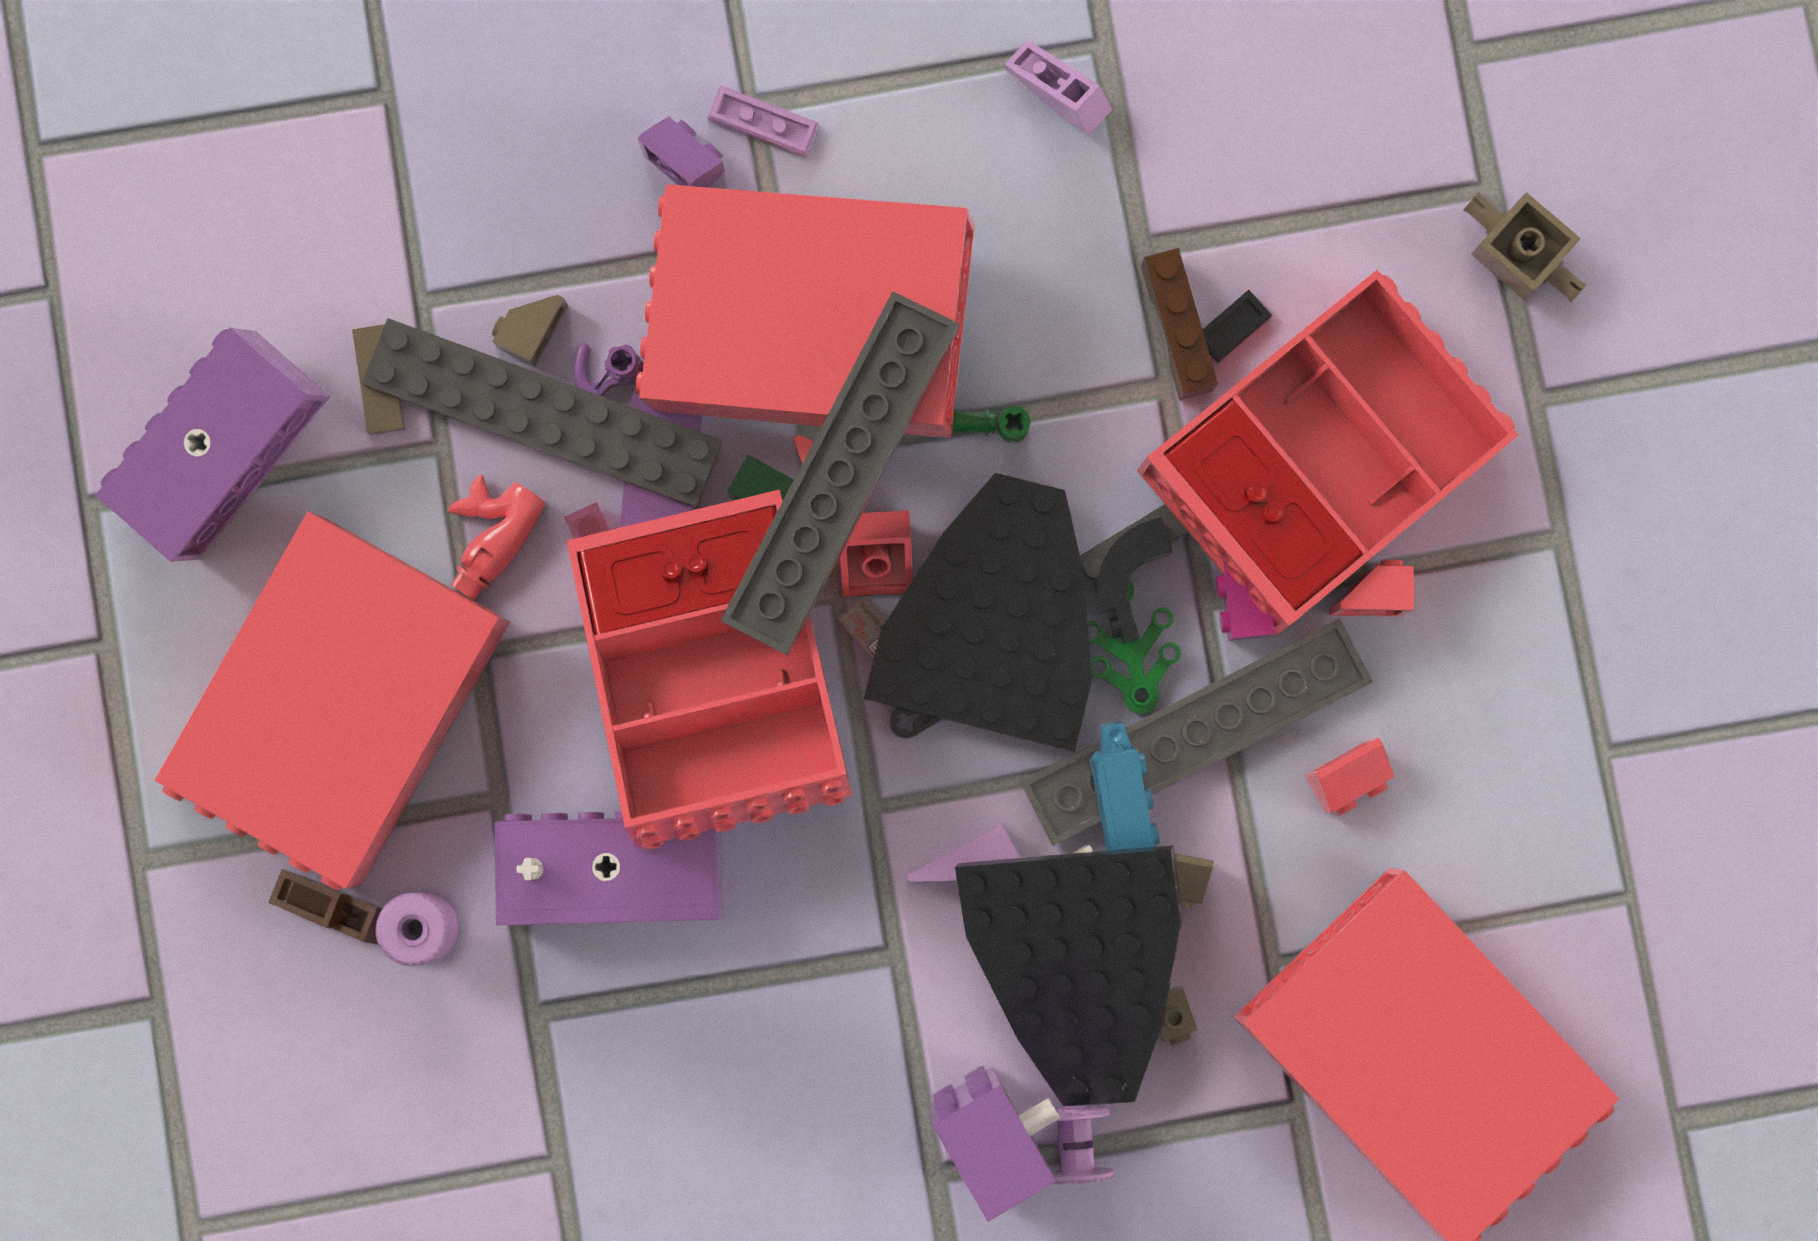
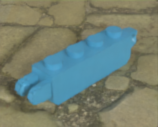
(1121, 791)

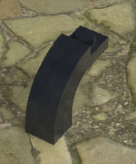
(1134, 548)

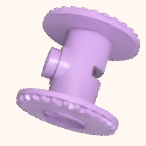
(396, 930)
(1076, 1145)

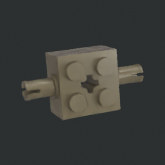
(1542, 261)

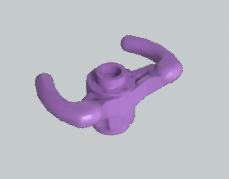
(621, 365)

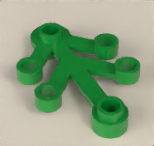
(1133, 655)

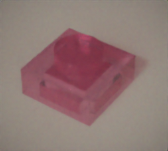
(586, 521)

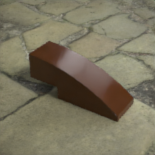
(326, 906)

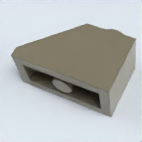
(529, 328)
(1193, 878)

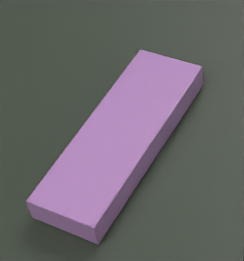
(763, 121)

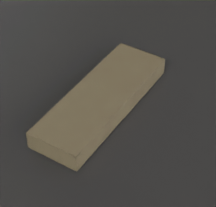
(381, 411)

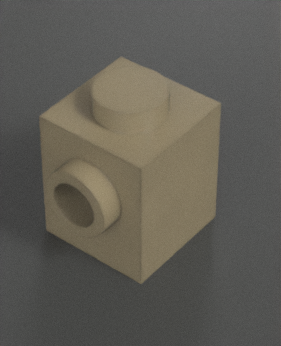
(1178, 1018)

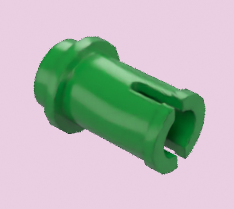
(974, 421)

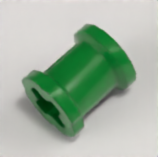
(1013, 413)

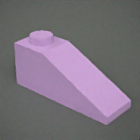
(1060, 86)
(988, 846)

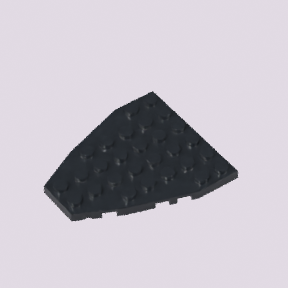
(995, 621)
(1079, 960)

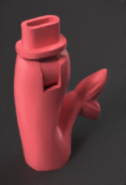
(497, 546)

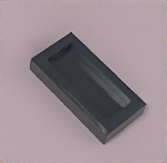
(1235, 325)

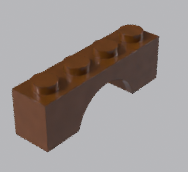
(1181, 325)

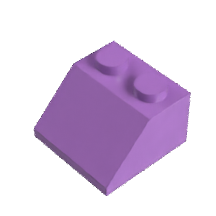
(680, 155)

